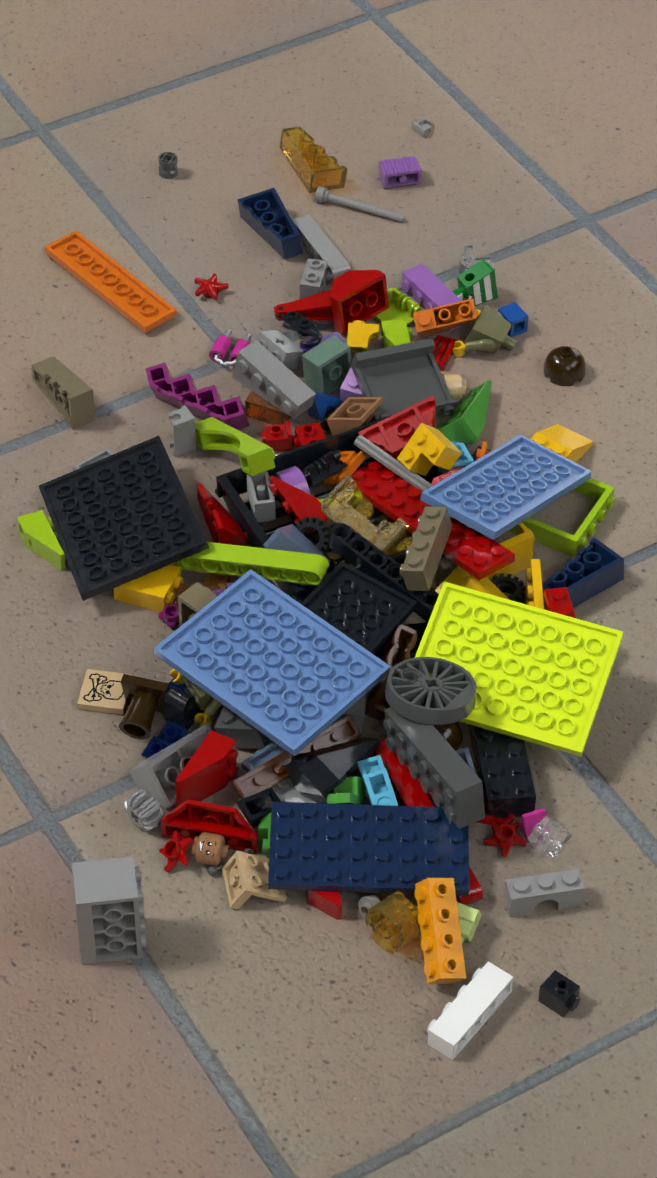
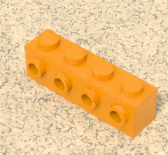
(440, 931)

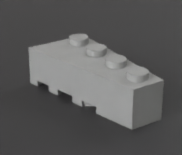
(272, 380)

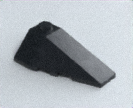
(324, 768)

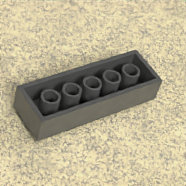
(436, 768)

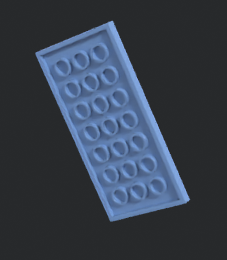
(506, 486)

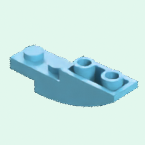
(377, 781)

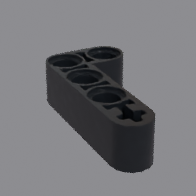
(180, 707)

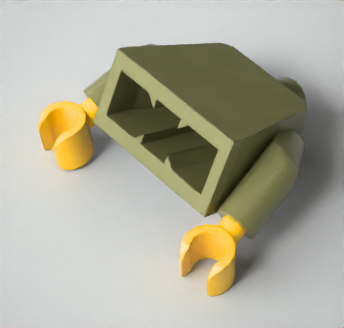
(486, 334)
(202, 698)

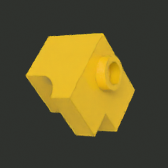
(361, 335)

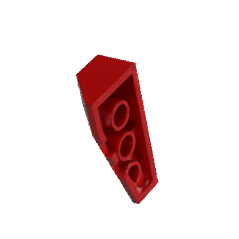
(219, 521)

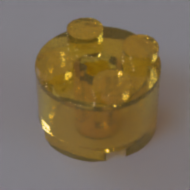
(393, 922)

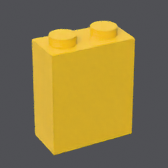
(151, 590)

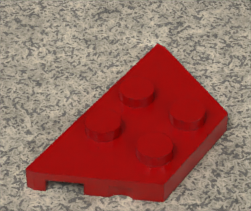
(395, 431)

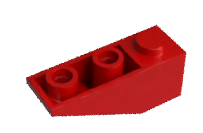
(296, 501)

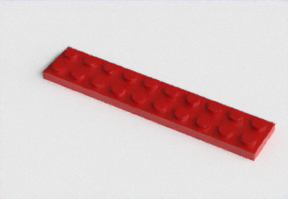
(398, 498)

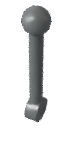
(212, 870)

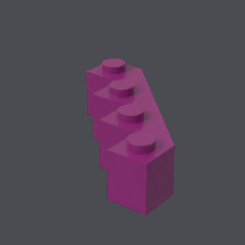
(201, 403)

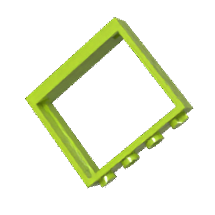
(571, 543)

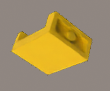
(522, 548)

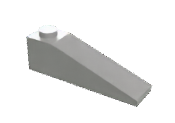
(160, 770)

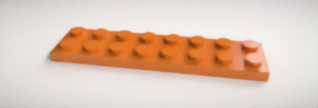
(110, 281)

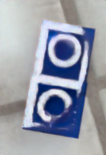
(169, 734)

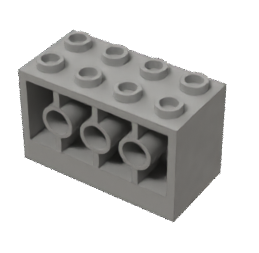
(109, 909)

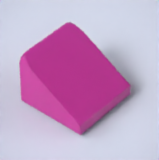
(529, 820)

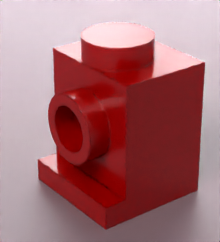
(278, 437)

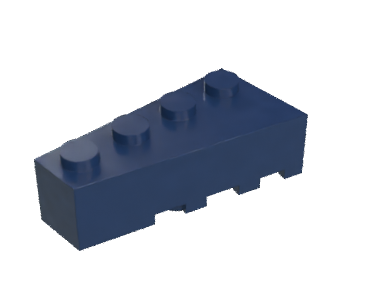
(270, 219)
(589, 573)

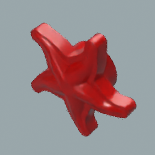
(210, 287)
(505, 837)
(176, 850)

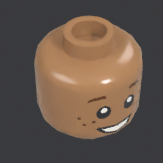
(210, 849)

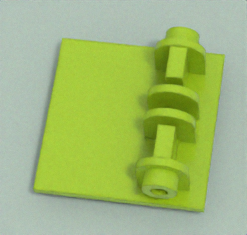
(399, 307)

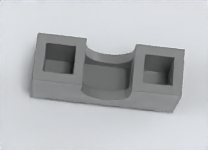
(526, 892)

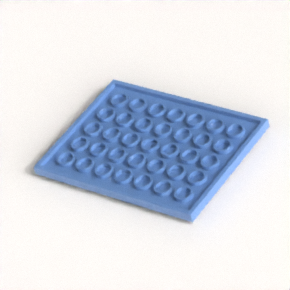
(272, 661)

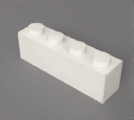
(469, 1010)

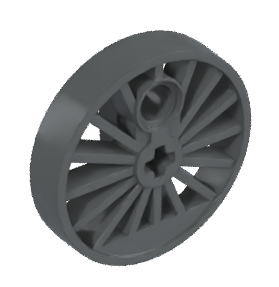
(423, 698)

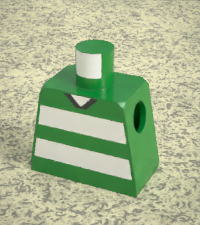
(477, 283)

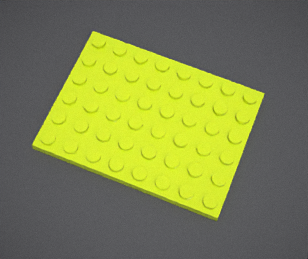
(531, 667)

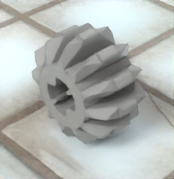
(143, 810)

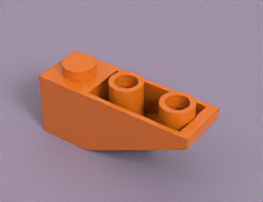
(444, 317)

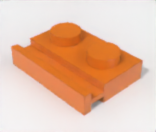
(352, 460)

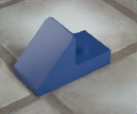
(321, 403)

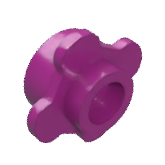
(170, 615)

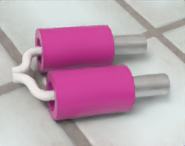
(223, 344)

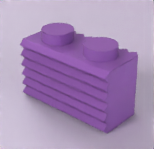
(400, 172)

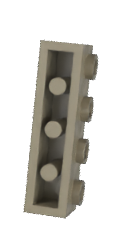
(426, 548)

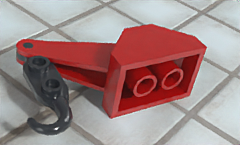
(352, 298)

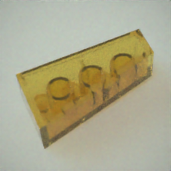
(311, 161)

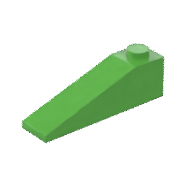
(469, 417)

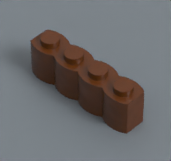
(396, 649)

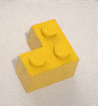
(428, 448)

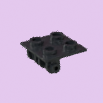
(323, 468)

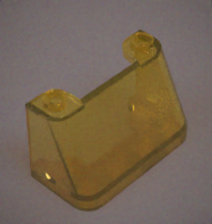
(349, 506)

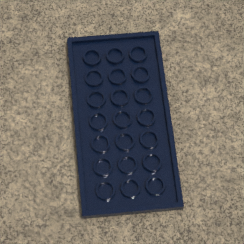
(364, 848)

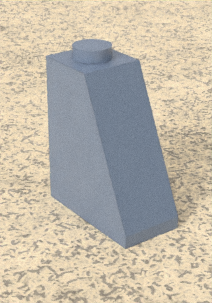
(291, 539)

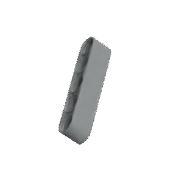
(320, 246)

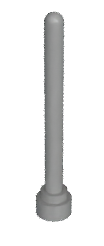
(323, 195)

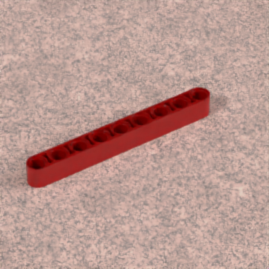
(410, 793)

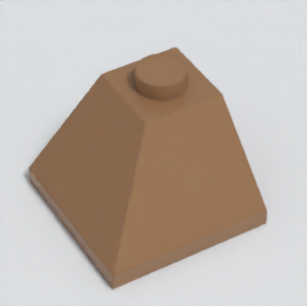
(353, 413)

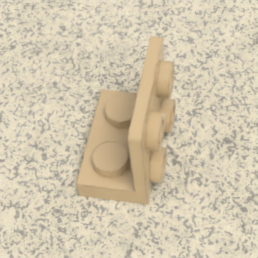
(248, 876)

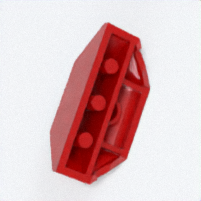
(198, 817)

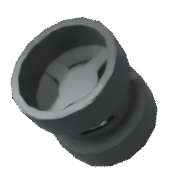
(168, 165)

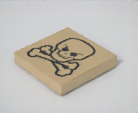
(102, 692)

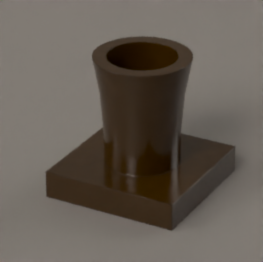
(143, 698)

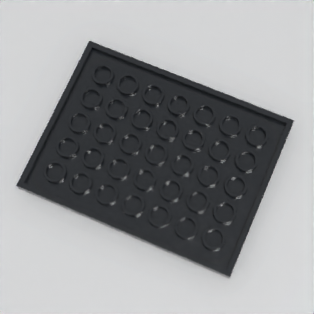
(122, 518)

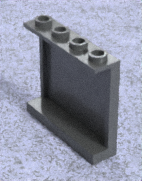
(402, 377)

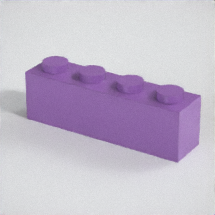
(427, 289)

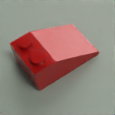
(208, 769)

